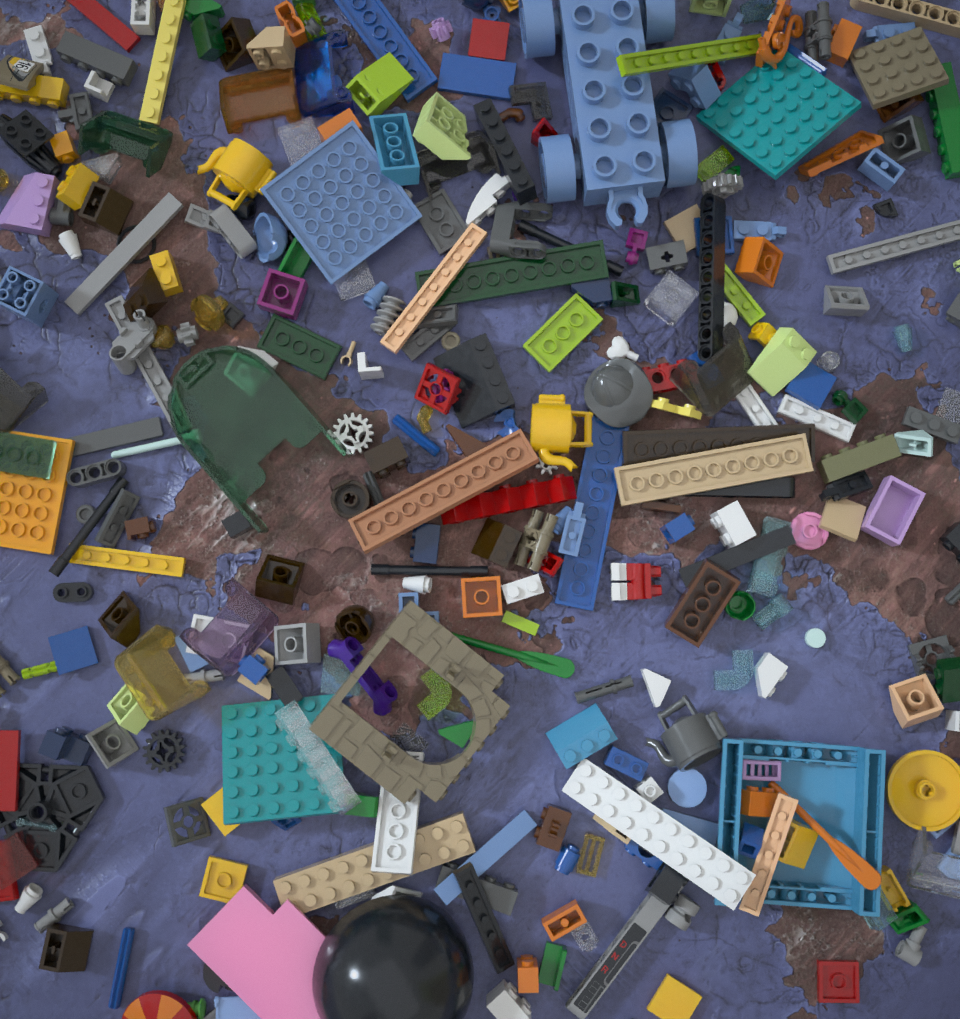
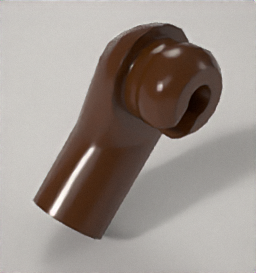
(516, 113)

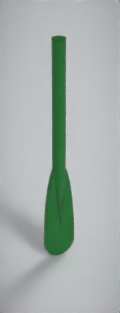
(544, 662)

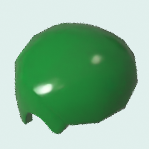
(741, 606)

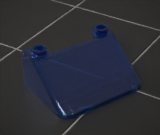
(316, 77)

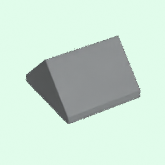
(845, 301)
(112, 743)

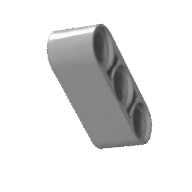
(233, 231)

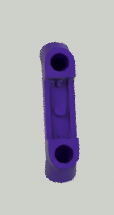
(381, 693)

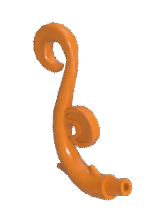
(780, 42)

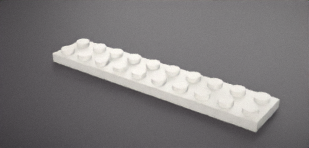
(659, 833)

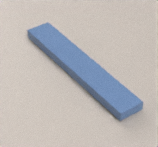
(489, 853)

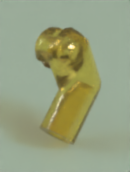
(423, 417)

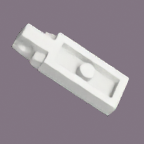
(39, 47)

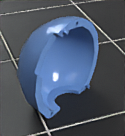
(270, 237)

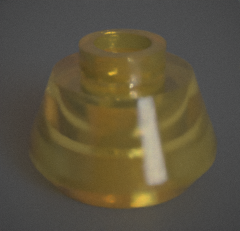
(163, 338)

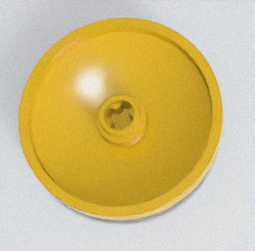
(924, 790)

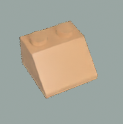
(914, 701)

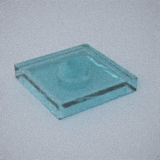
(334, 675)

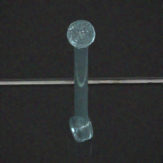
(20, 822)

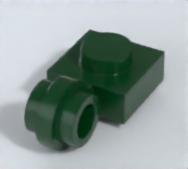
(853, 408)

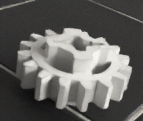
(361, 430)

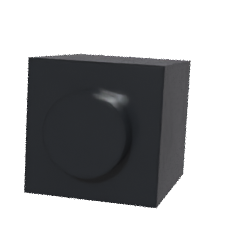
(236, 525)

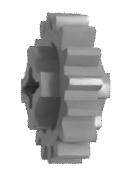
(723, 185)

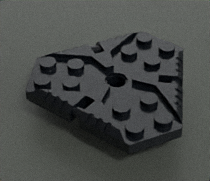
(66, 797)

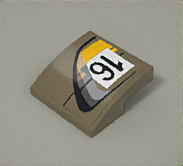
(19, 72)

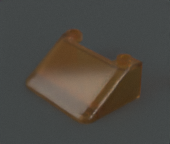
(258, 97)

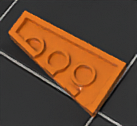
(776, 24)
(846, 149)

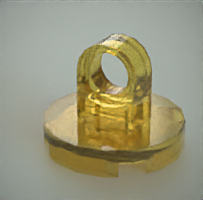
(209, 311)

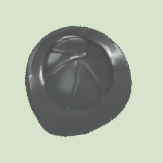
(618, 393)

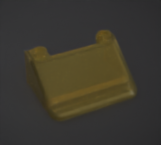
(154, 675)

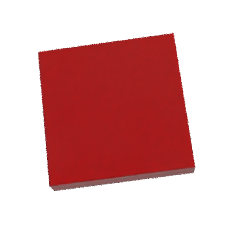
(489, 39)
(838, 981)

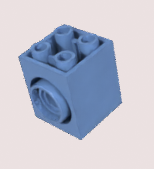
(26, 296)

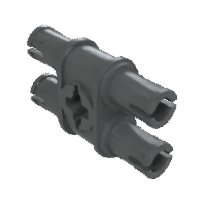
(818, 32)

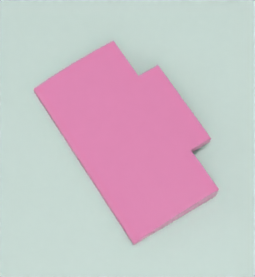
(263, 955)

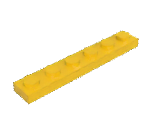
(129, 560)

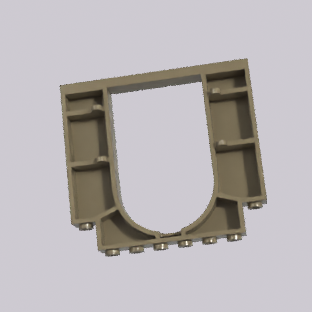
(382, 757)

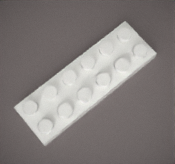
(396, 832)

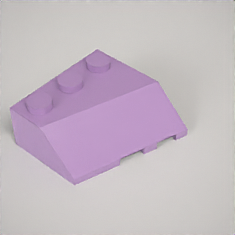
(31, 205)

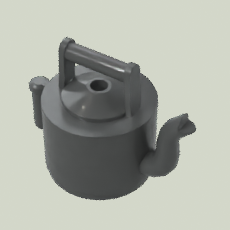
(690, 738)

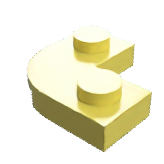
(688, 410)

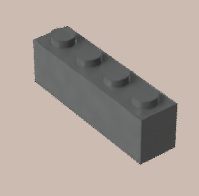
(95, 57)
(499, 895)

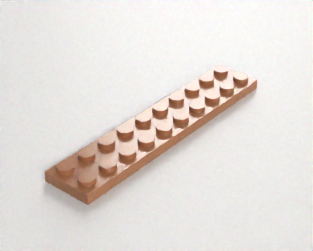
(443, 491)

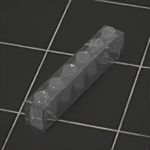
(318, 758)

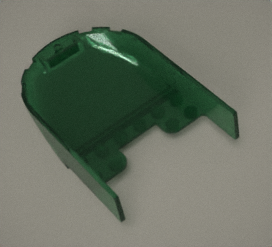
(232, 413)

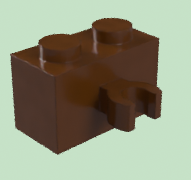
(553, 827)

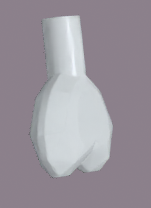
(620, 349)

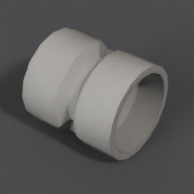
(682, 911)

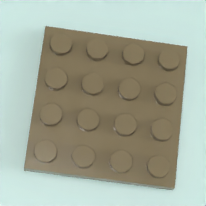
(897, 68)

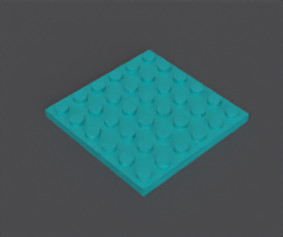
(778, 113)
(261, 768)

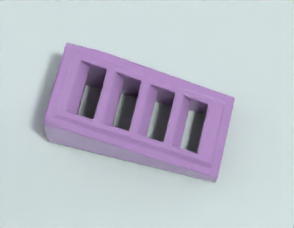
(776, 770)

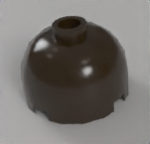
(355, 622)

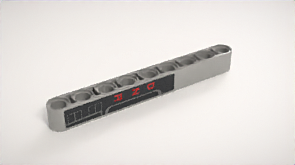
(616, 956)

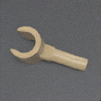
(349, 354)

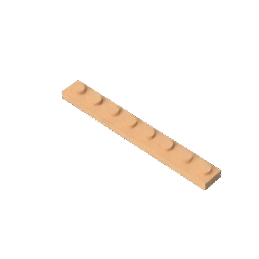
(433, 288)

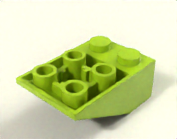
(379, 85)

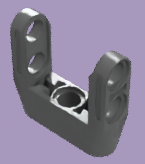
(503, 229)

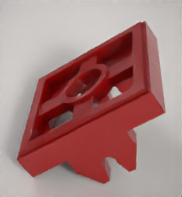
(428, 374)

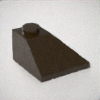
(122, 620)

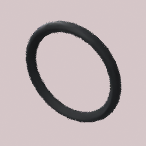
(143, 259)

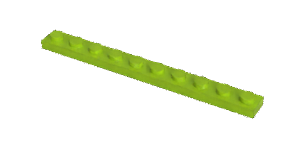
(687, 55)

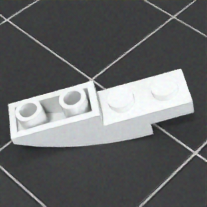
(485, 201)

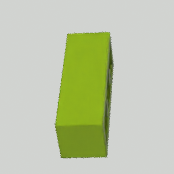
(520, 623)

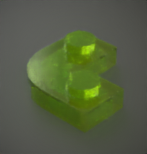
(439, 697)

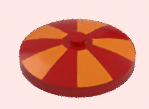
(159, 1005)

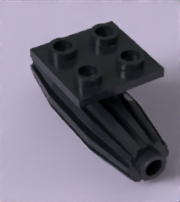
(27, 139)

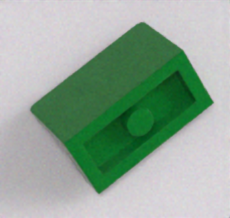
(296, 260)
(552, 964)

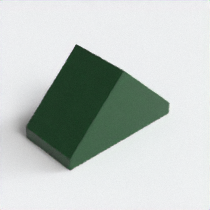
(624, 294)

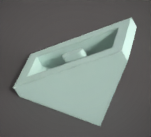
(915, 442)

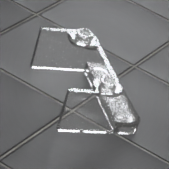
(931, 869)

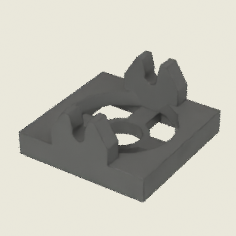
(918, 662)
(170, 811)

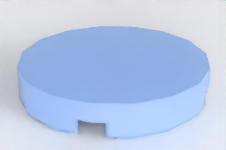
(687, 788)

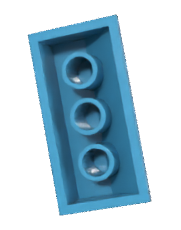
(395, 148)

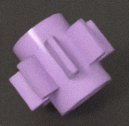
(440, 29)

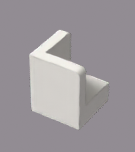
(98, 87)

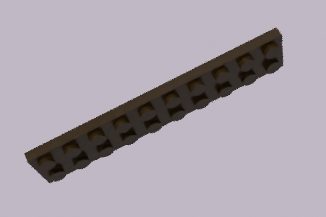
(658, 444)

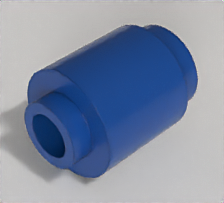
(567, 859)

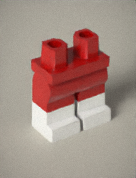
(640, 581)

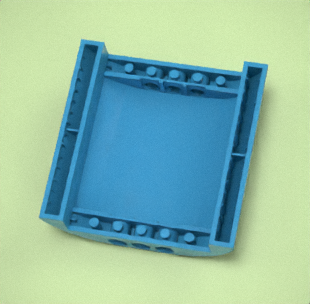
(839, 790)

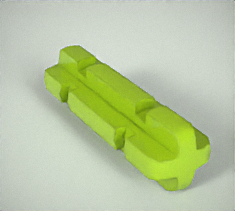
(39, 670)

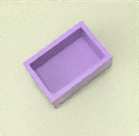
(892, 510)

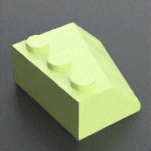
(442, 129)

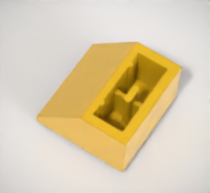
(798, 844)

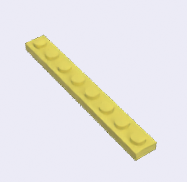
(162, 61)

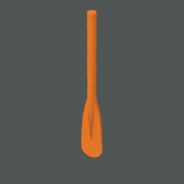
(853, 862)

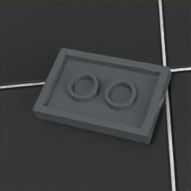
(441, 221)

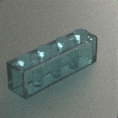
(769, 567)

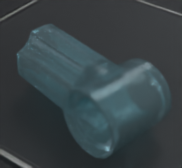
(775, 609)

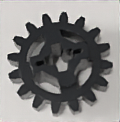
(163, 743)

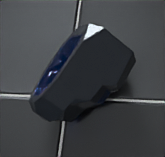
(246, 210)

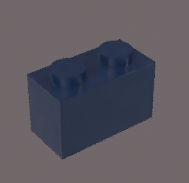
(426, 544)

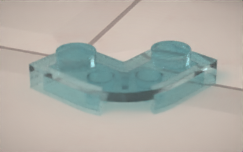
(740, 675)

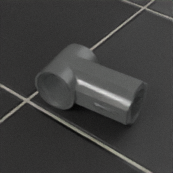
(61, 213)

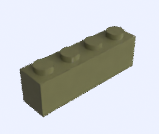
(859, 458)

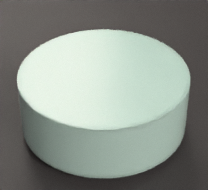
(815, 638)

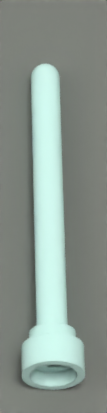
(146, 447)

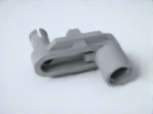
(132, 342)

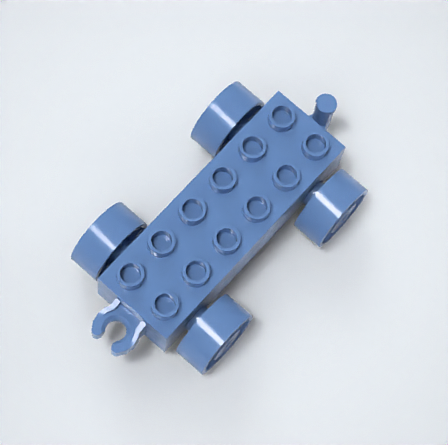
(613, 117)

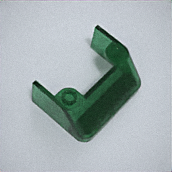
(127, 136)

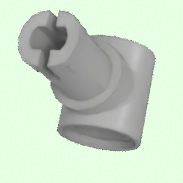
(909, 949)

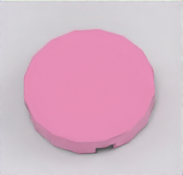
(806, 531)

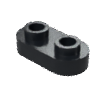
(72, 592)

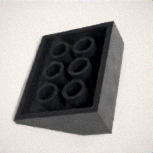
(482, 381)

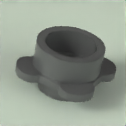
(312, 27)

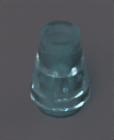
(903, 336)

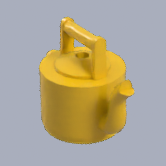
(240, 169)
(555, 428)

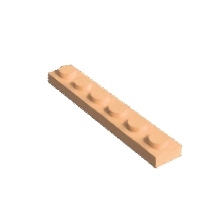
(769, 853)

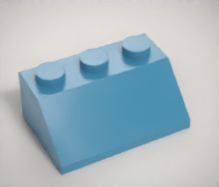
(581, 736)

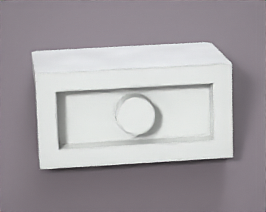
(368, 372)

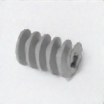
(386, 314)

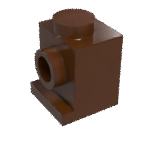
(140, 528)

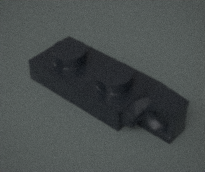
(847, 487)

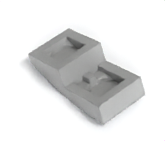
(199, 218)

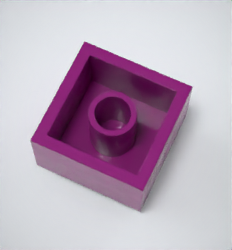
(282, 294)

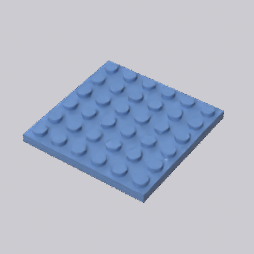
(340, 202)

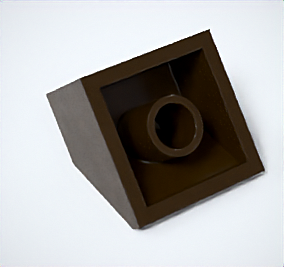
(237, 35)
(145, 295)
(496, 543)
(279, 579)

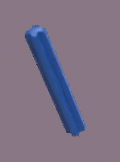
(121, 968)

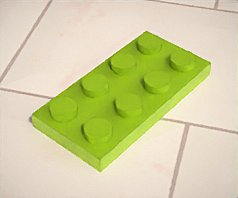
(562, 332)

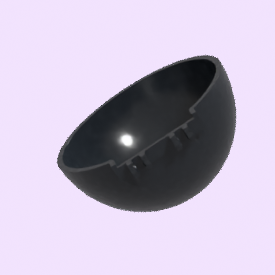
(394, 963)

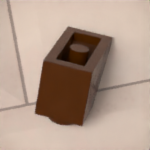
(899, 108)

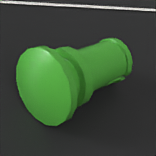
(199, 1007)

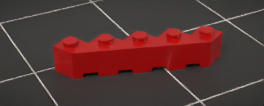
(513, 499)

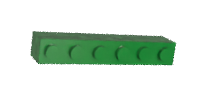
(945, 114)

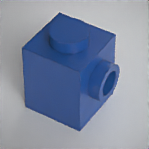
(253, 668)
(750, 840)

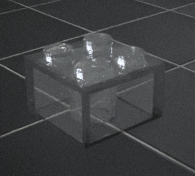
(671, 298)

